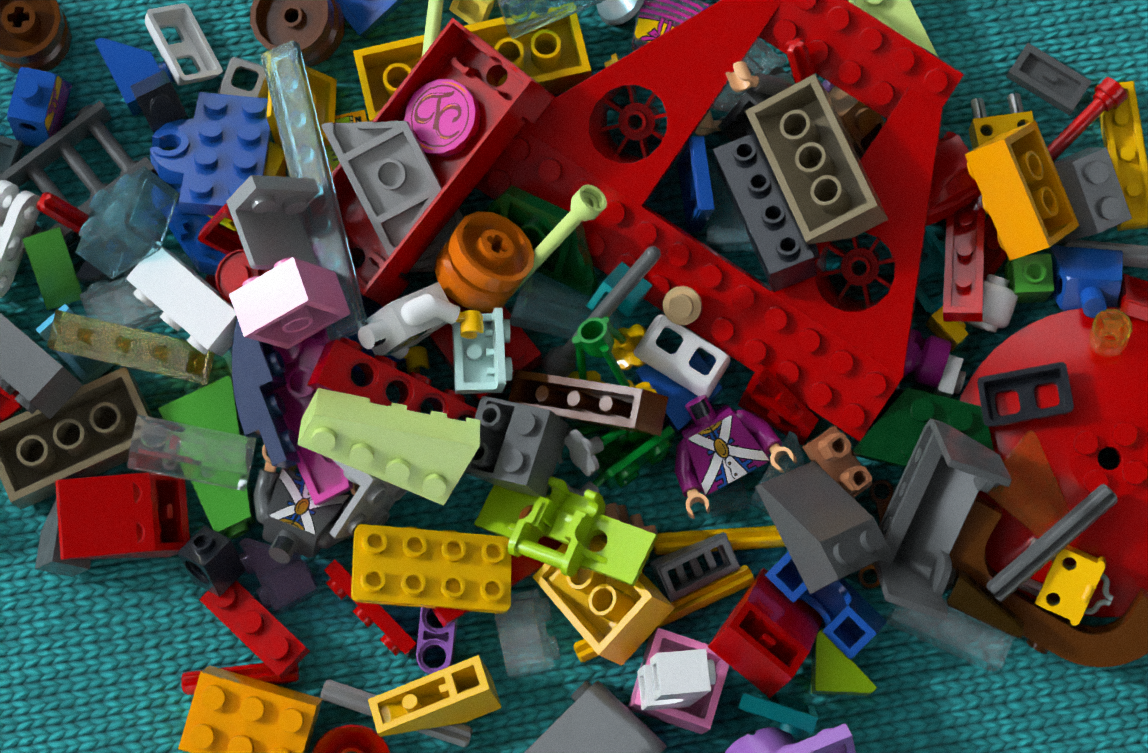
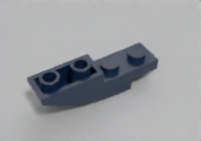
(255, 376)

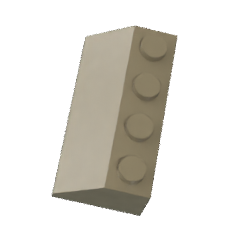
(816, 163)

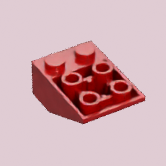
(122, 516)
(767, 635)

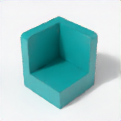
(631, 302)

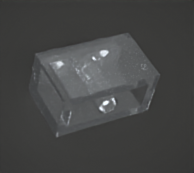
(524, 636)

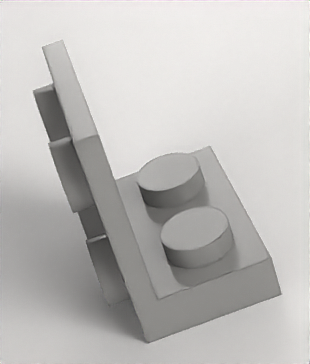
(269, 221)
(369, 503)

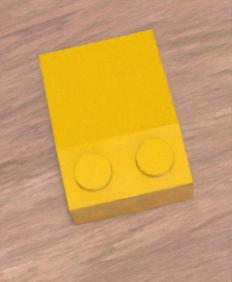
(604, 610)

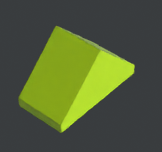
(834, 672)

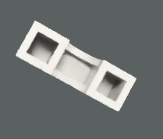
(675, 679)

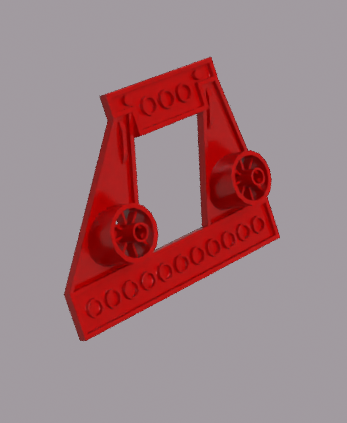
(821, 345)

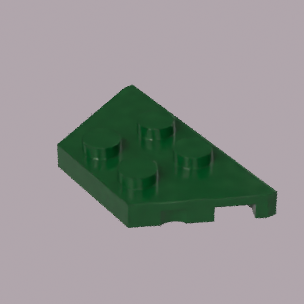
(571, 260)
(899, 428)

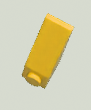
(437, 700)

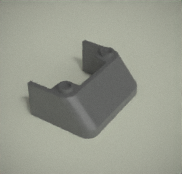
(929, 514)

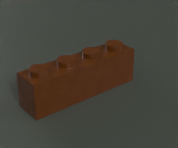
(591, 401)

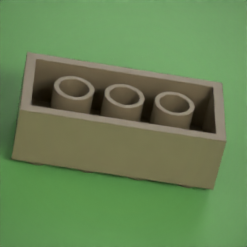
(78, 442)

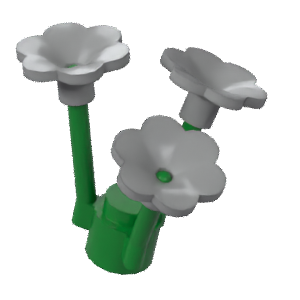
(584, 450)

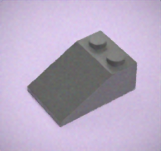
(822, 526)

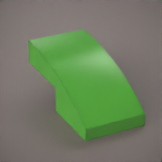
(52, 268)

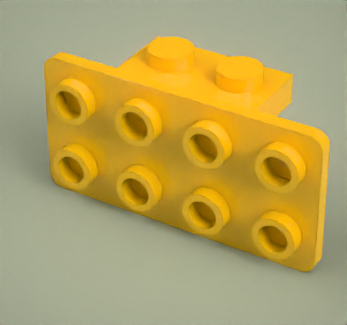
(431, 569)

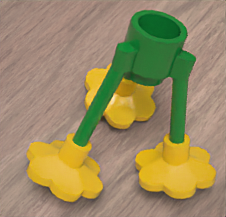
(602, 340)

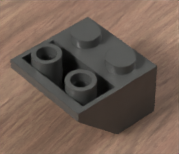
(517, 446)

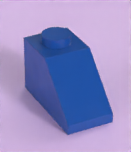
(128, 67)

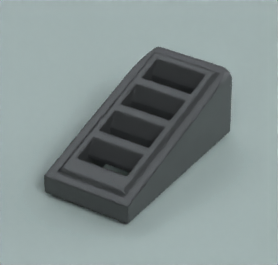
(677, 558)

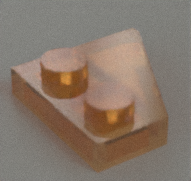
(1033, 492)

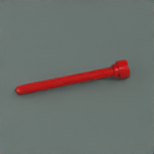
(1108, 95)

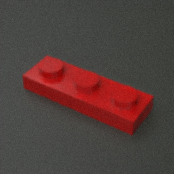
(257, 628)
(395, 637)

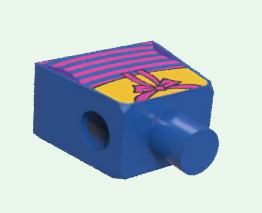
(37, 101)

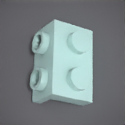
(481, 361)

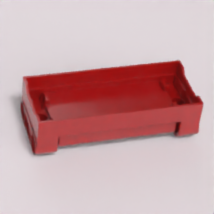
(479, 67)

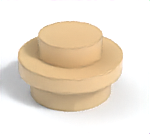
(682, 305)

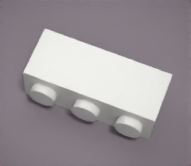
(185, 301)

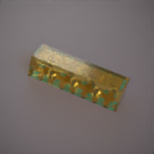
(129, 347)

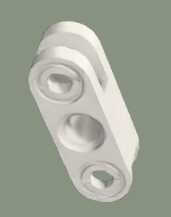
(17, 221)

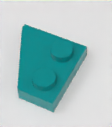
(790, 713)

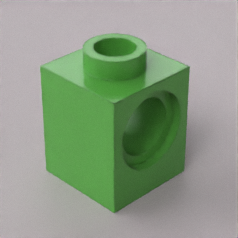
(1030, 277)

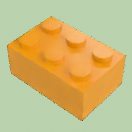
(1021, 191)
(247, 716)

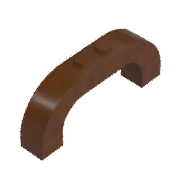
(1046, 631)

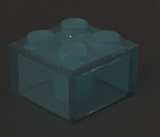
(127, 222)

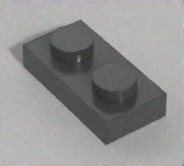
(1048, 79)

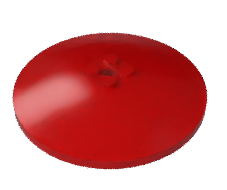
(1107, 413)

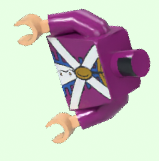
(722, 449)

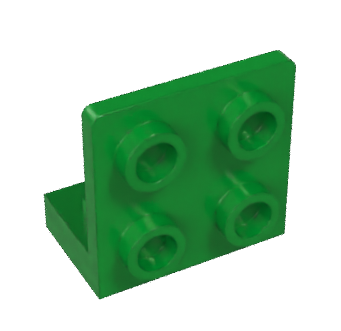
(625, 471)

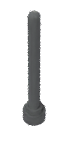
(562, 359)

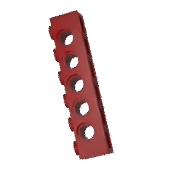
(334, 374)

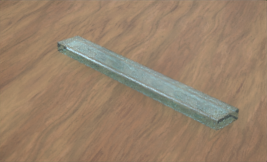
(308, 159)

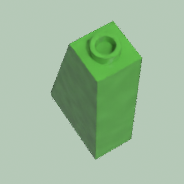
(215, 408)

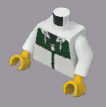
(412, 320)

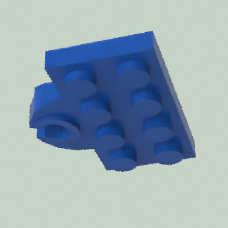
(213, 150)

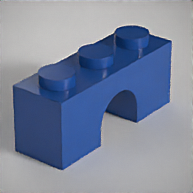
(846, 614)

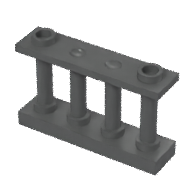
(87, 121)

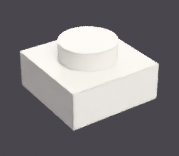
(952, 378)

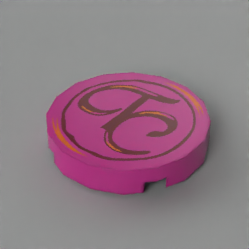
(443, 117)

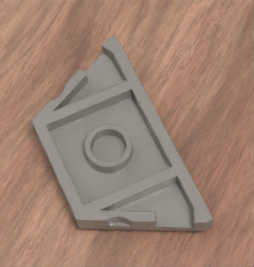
(386, 173)

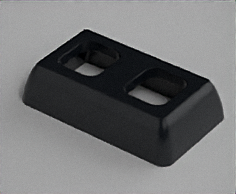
(1024, 383)

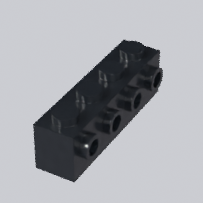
(765, 213)

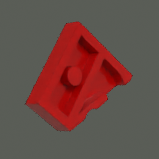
(777, 405)

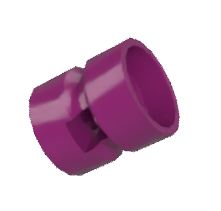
(927, 358)

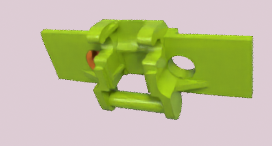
(571, 521)

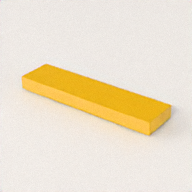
(1126, 146)

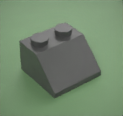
(1092, 192)

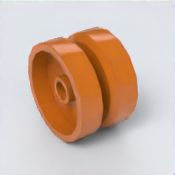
(484, 261)

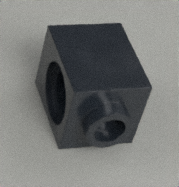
(211, 561)

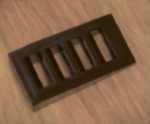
(974, 600)

